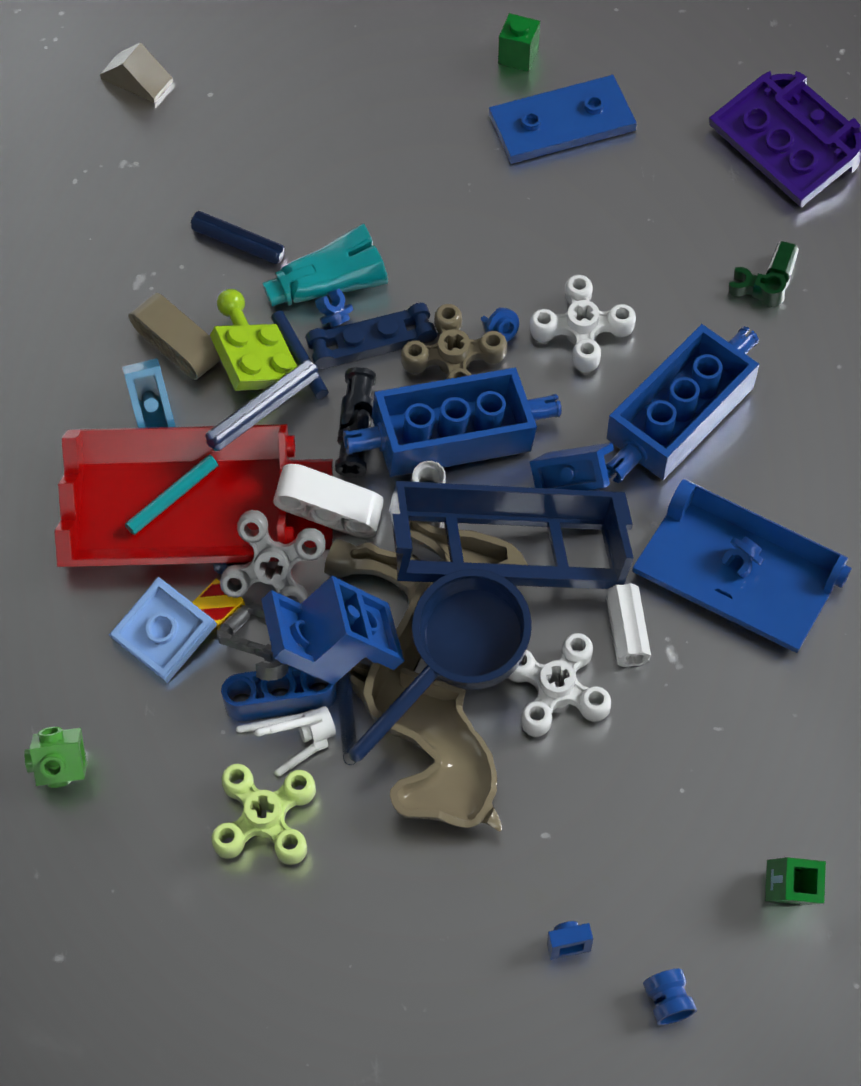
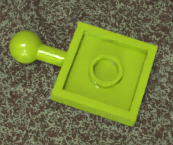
(250, 353)

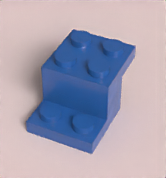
(331, 630)

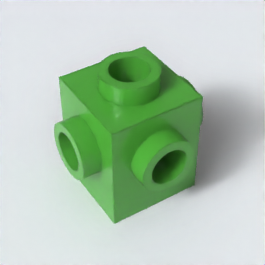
(56, 756)

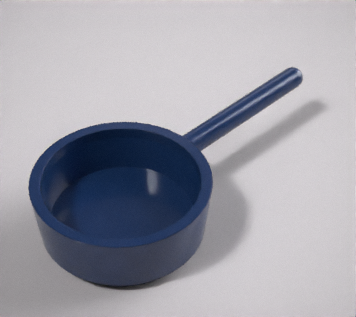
(469, 634)

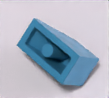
(148, 394)

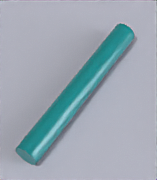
(171, 495)

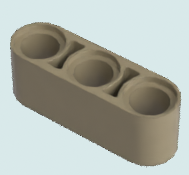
(175, 335)

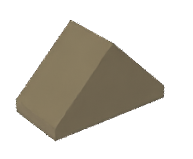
(138, 73)

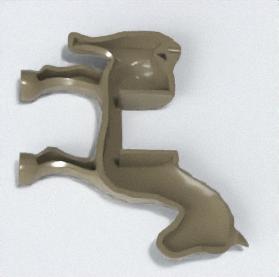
(464, 775)

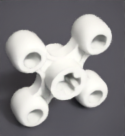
(582, 323)
(557, 697)

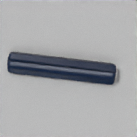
(238, 237)

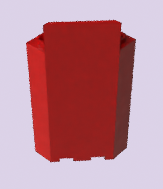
(124, 469)

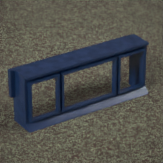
(513, 507)

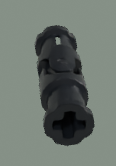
(355, 415)

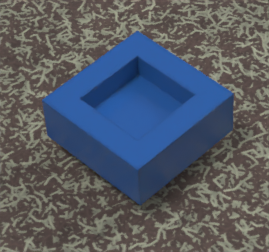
(569, 940)

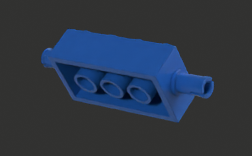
(681, 402)
(453, 421)

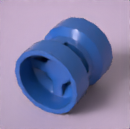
(669, 996)

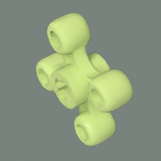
(274, 824)

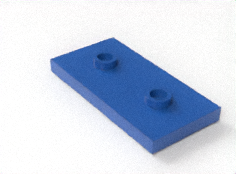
(562, 119)

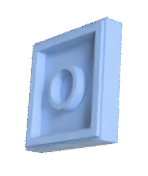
(163, 629)

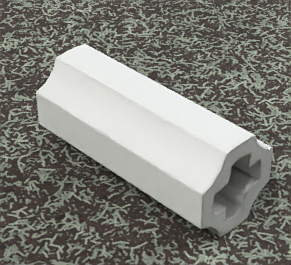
(628, 625)

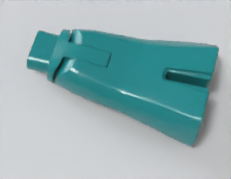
(342, 264)

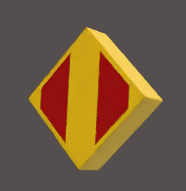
(217, 604)

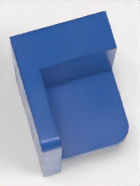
(572, 468)

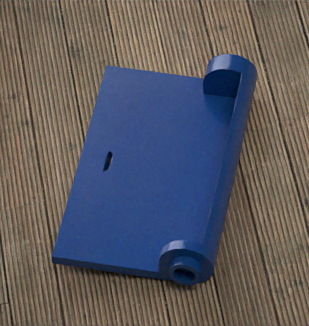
(775, 599)

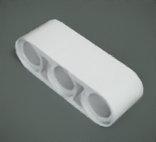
(328, 501)

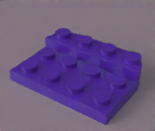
(790, 134)

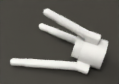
(312, 725)

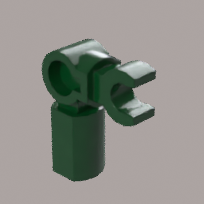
(768, 287)

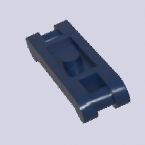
(370, 337)

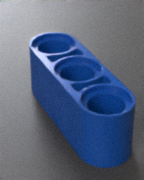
(264, 705)

